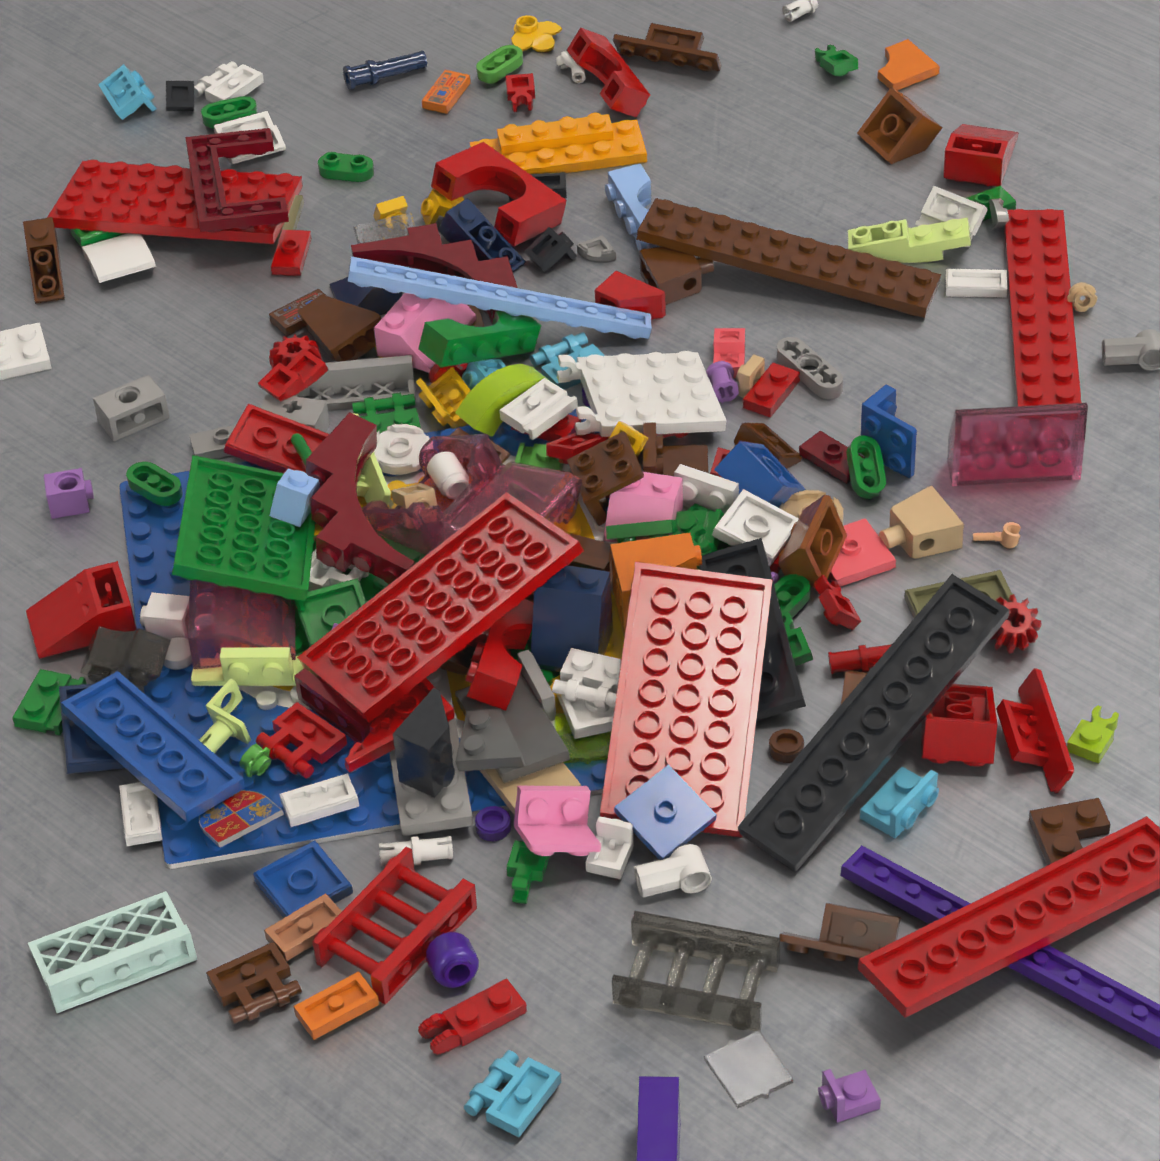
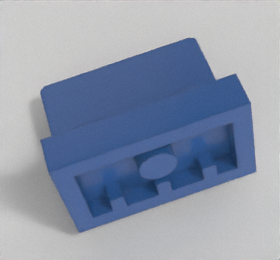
(893, 435)

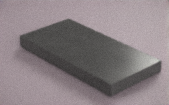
(530, 727)

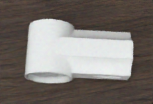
(682, 870)

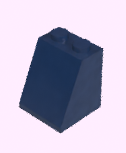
(571, 613)

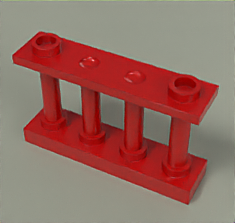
(409, 951)

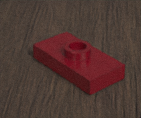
(827, 454)

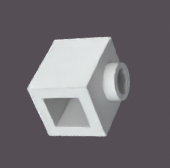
(166, 615)

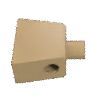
(923, 525)

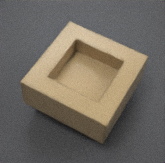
(750, 374)

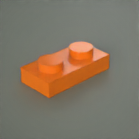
(336, 1005)

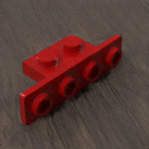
(1035, 732)

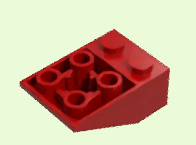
(979, 154)
(78, 608)

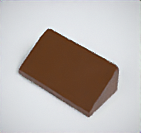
(762, 434)

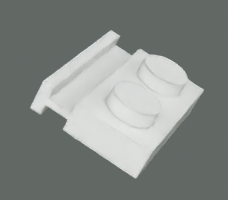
(944, 206)
(538, 408)
(706, 489)

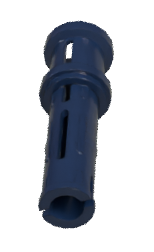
(373, 71)

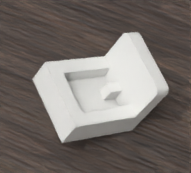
(616, 848)

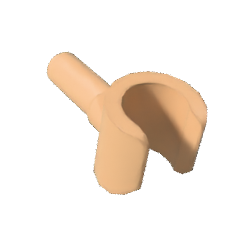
(1008, 537)

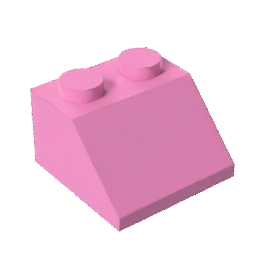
(646, 500)

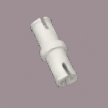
(421, 849)

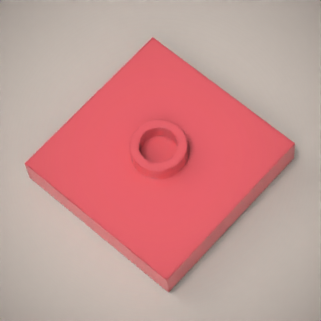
(861, 555)

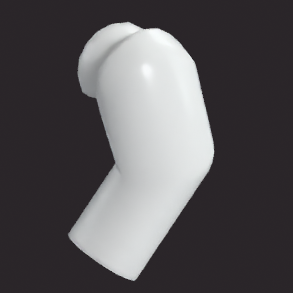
(566, 61)

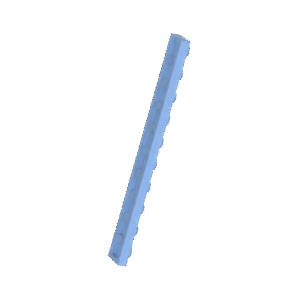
(499, 297)

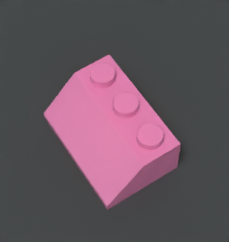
(403, 326)

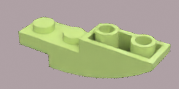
(910, 245)

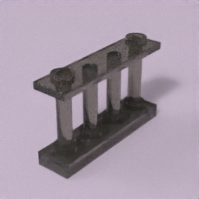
(700, 941)

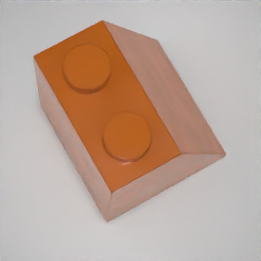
(666, 550)

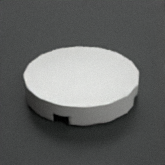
(400, 449)

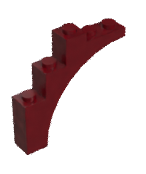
(424, 251)
(335, 505)

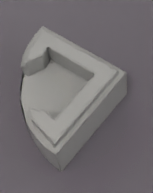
(998, 214)
(597, 250)

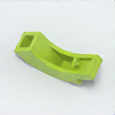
(494, 392)

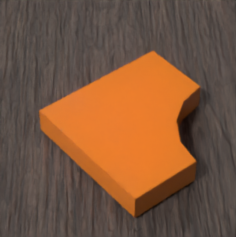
(906, 66)

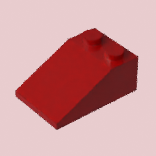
(961, 727)

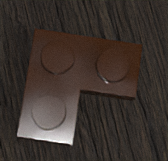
(1063, 825)

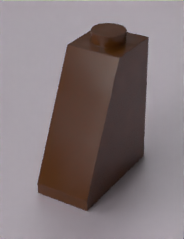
(340, 327)

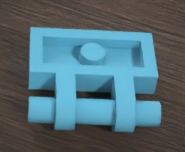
(549, 356)
(520, 1099)

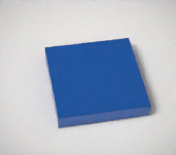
(302, 879)

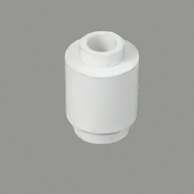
(448, 474)

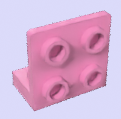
(555, 820)

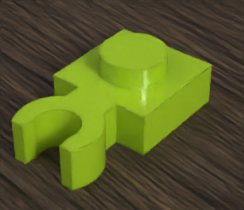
(1093, 738)

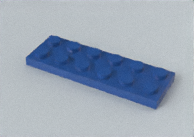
(152, 746)

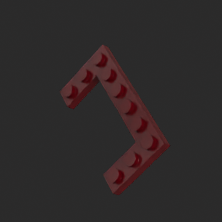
(208, 186)

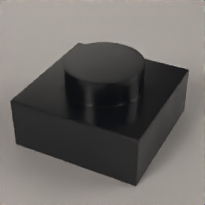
(179, 95)

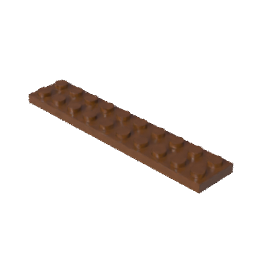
(789, 257)

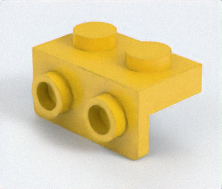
(446, 396)

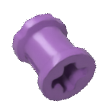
(721, 378)

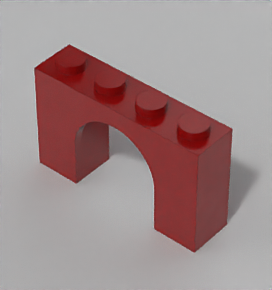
(484, 168)

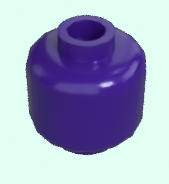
(452, 959)

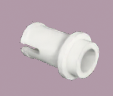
(799, 8)

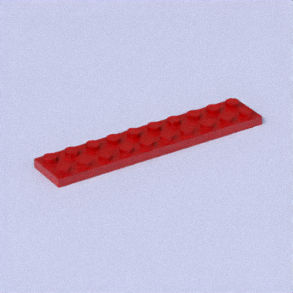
(1039, 308)
(1016, 919)

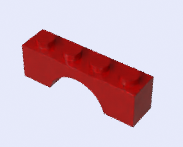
(597, 55)
(496, 672)

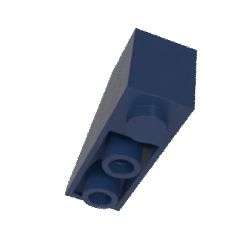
(468, 223)

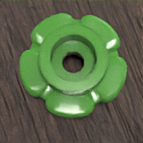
(255, 760)

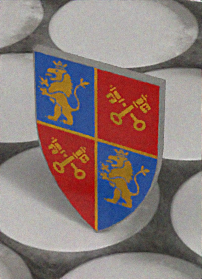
(238, 816)

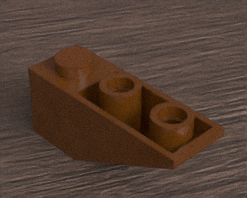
(44, 260)

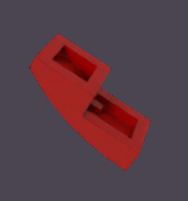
(298, 375)

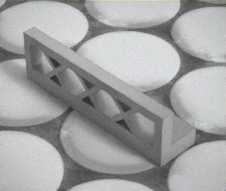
(359, 376)

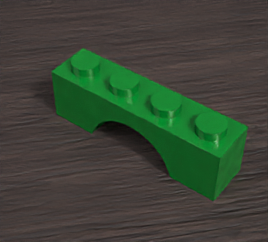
(455, 343)

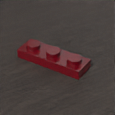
(330, 706)

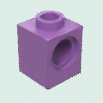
(68, 493)

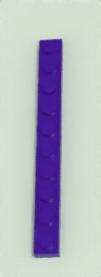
(1046, 966)

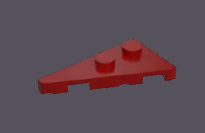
(380, 738)

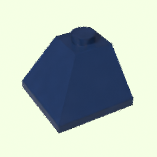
(369, 298)

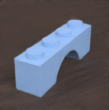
(630, 193)

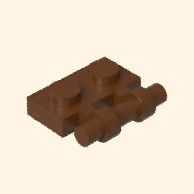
(250, 974)

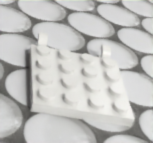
(644, 390)

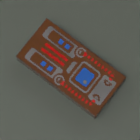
(287, 318)

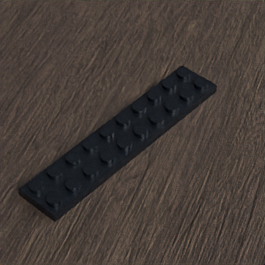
(873, 722)

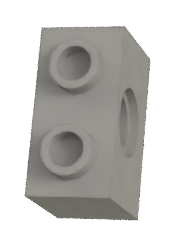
(131, 407)

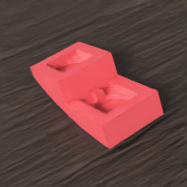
(730, 347)

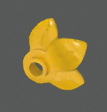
(534, 34)

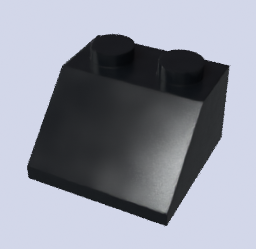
(425, 747)

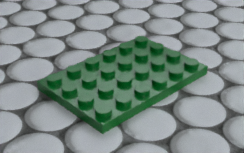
(233, 539)

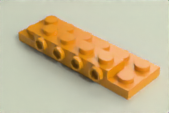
(570, 144)

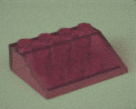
(1017, 444)
(236, 619)

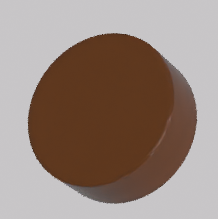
(785, 745)

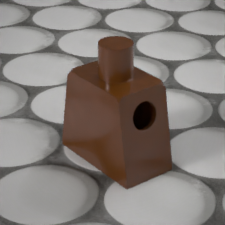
(673, 272)

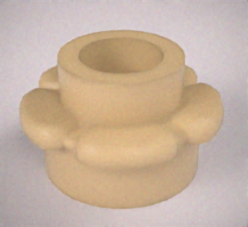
(1082, 289)

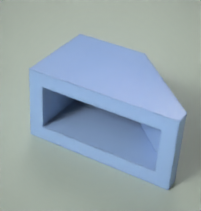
(293, 497)

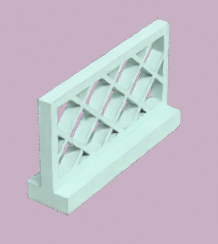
(118, 964)

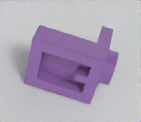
(848, 1095)

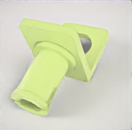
(224, 723)

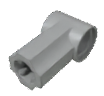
(1141, 350)

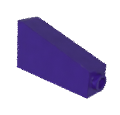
(658, 1119)

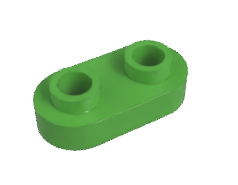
(499, 63)

